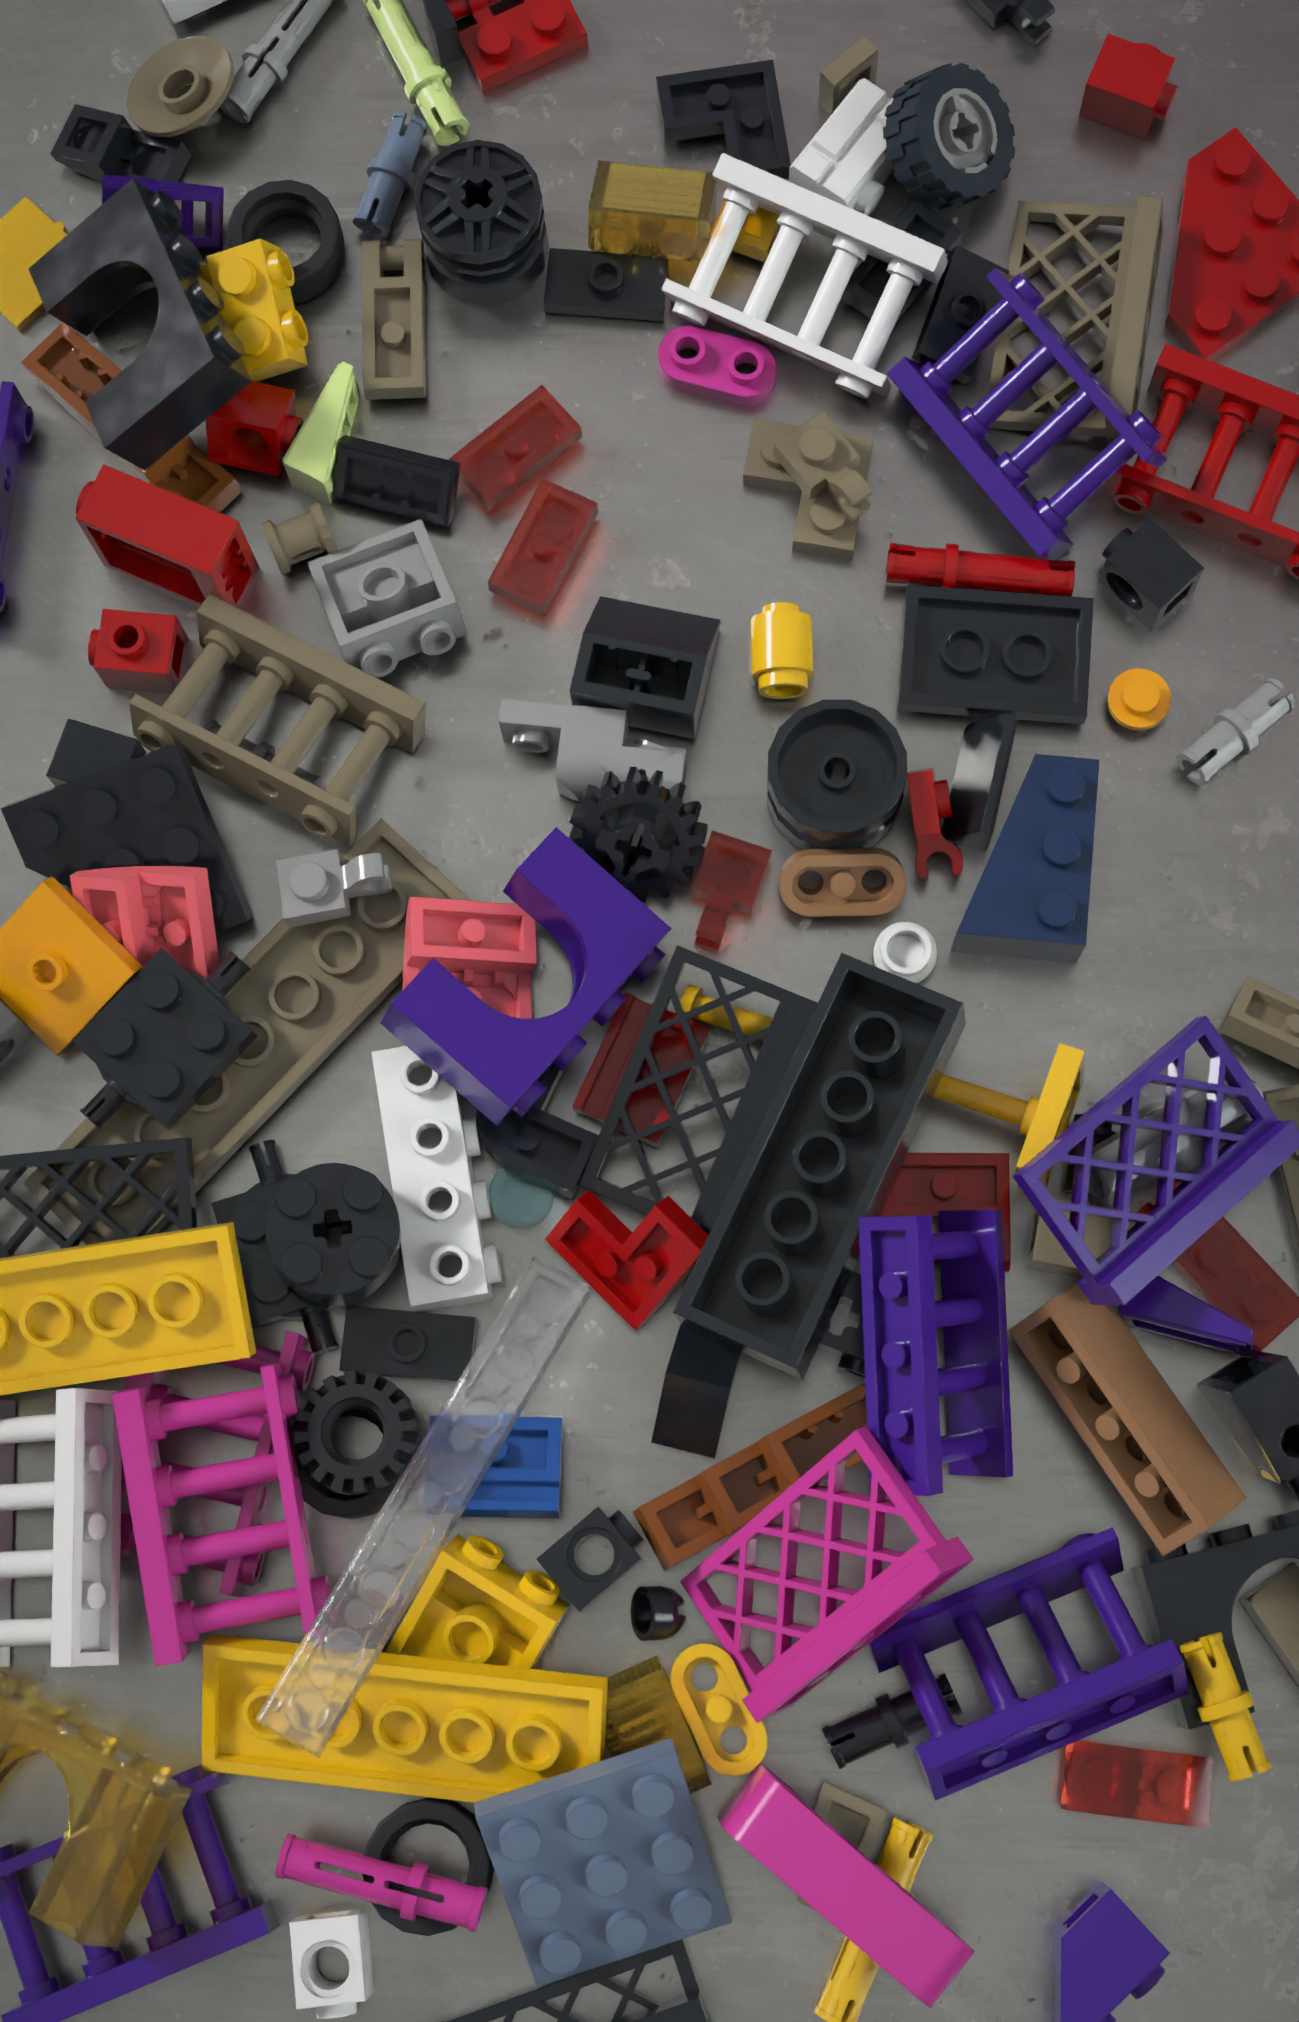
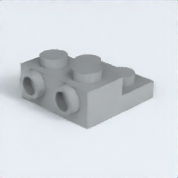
(388, 599)

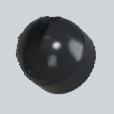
(656, 1613)

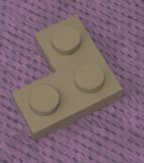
(819, 522)

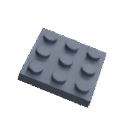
(603, 1862)

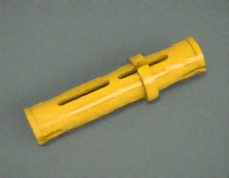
(853, 1968)

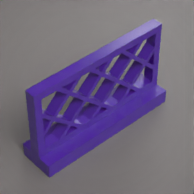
(1180, 1213)

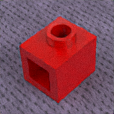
(1129, 87)
(138, 651)

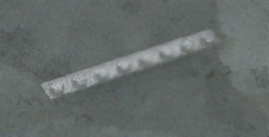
(423, 1509)

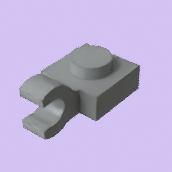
(320, 884)

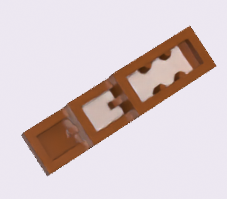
(76, 371)
(747, 1482)

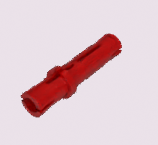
(978, 571)

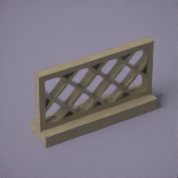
(1128, 307)

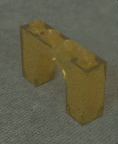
(116, 1822)

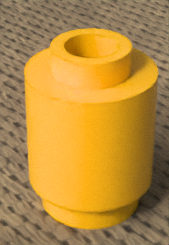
(782, 651)

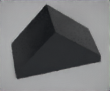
(695, 1394)

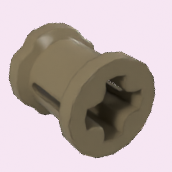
(299, 538)

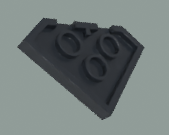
(128, 817)

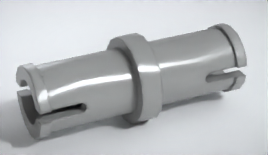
(1236, 731)

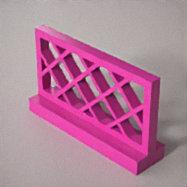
(866, 1612)

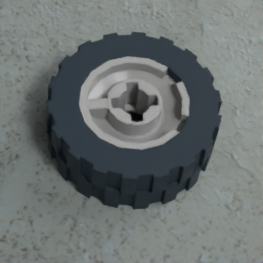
(949, 136)

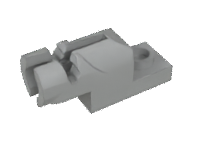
(588, 743)

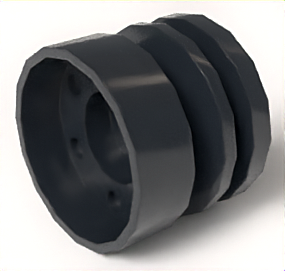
(482, 222)

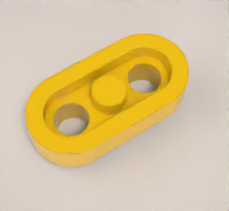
(717, 1709)

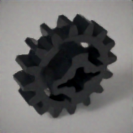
(670, 838)

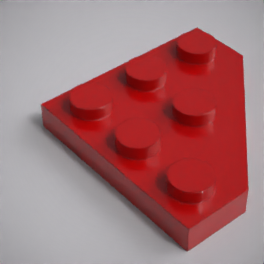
(1232, 249)

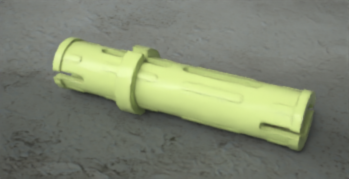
(425, 81)

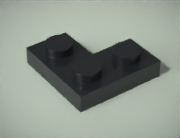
(733, 102)

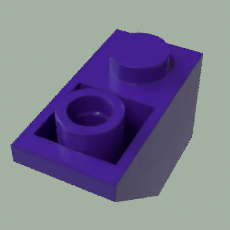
(1102, 1959)

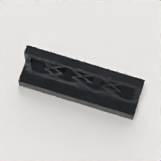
(683, 2008)

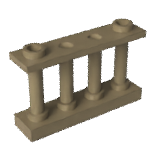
(281, 665)

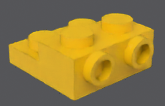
(259, 306)
(480, 1609)

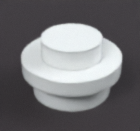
(906, 951)

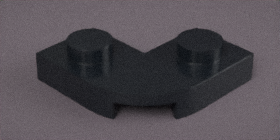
(539, 1143)

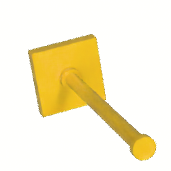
(1038, 1119)

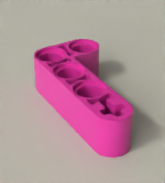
(844, 1885)

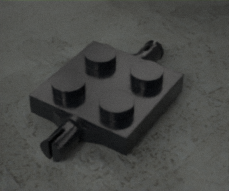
(165, 1039)
(266, 1291)

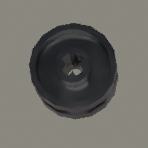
(843, 742)

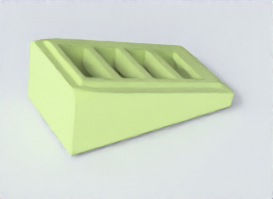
(314, 450)

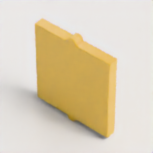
(24, 239)

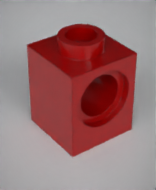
(254, 429)

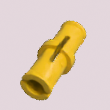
(1225, 1707)

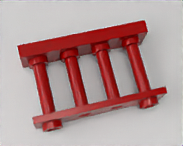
(1239, 406)

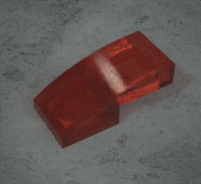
(1137, 1783)

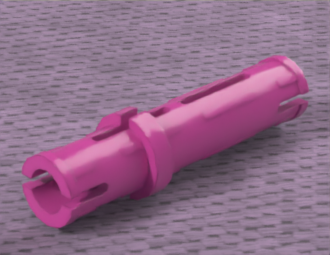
(461, 1904)

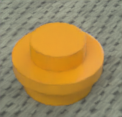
(1139, 699)

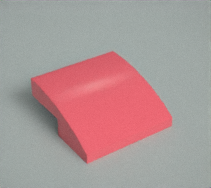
(154, 910)
(479, 943)

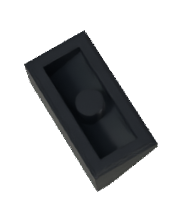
(979, 781)

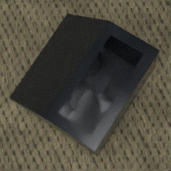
(647, 664)

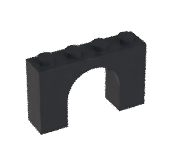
(192, 354)
(1197, 1591)

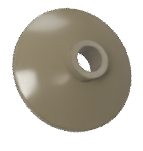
(180, 86)

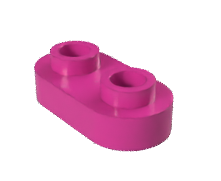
(713, 369)

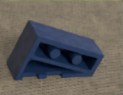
(1039, 873)

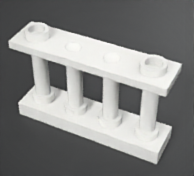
(800, 214)
(84, 1529)

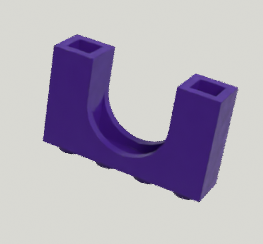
(501, 1057)

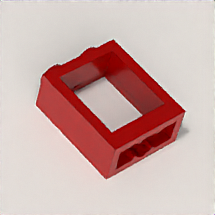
(165, 539)

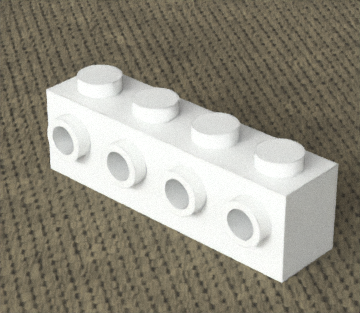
(435, 1184)

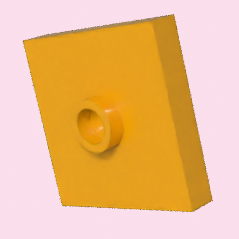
(59, 965)

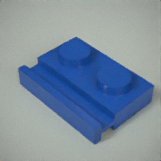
(524, 1474)

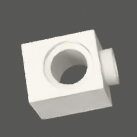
(338, 1929)

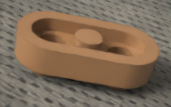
(841, 884)

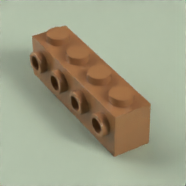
(1128, 1418)

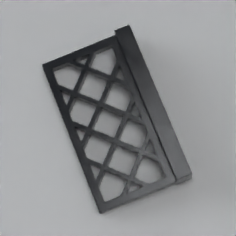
(765, 1077)
(182, 1188)

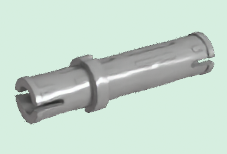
(267, 60)

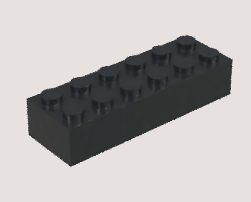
(820, 1164)

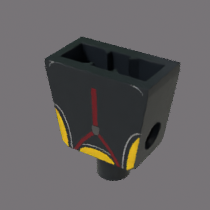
(1258, 1404)

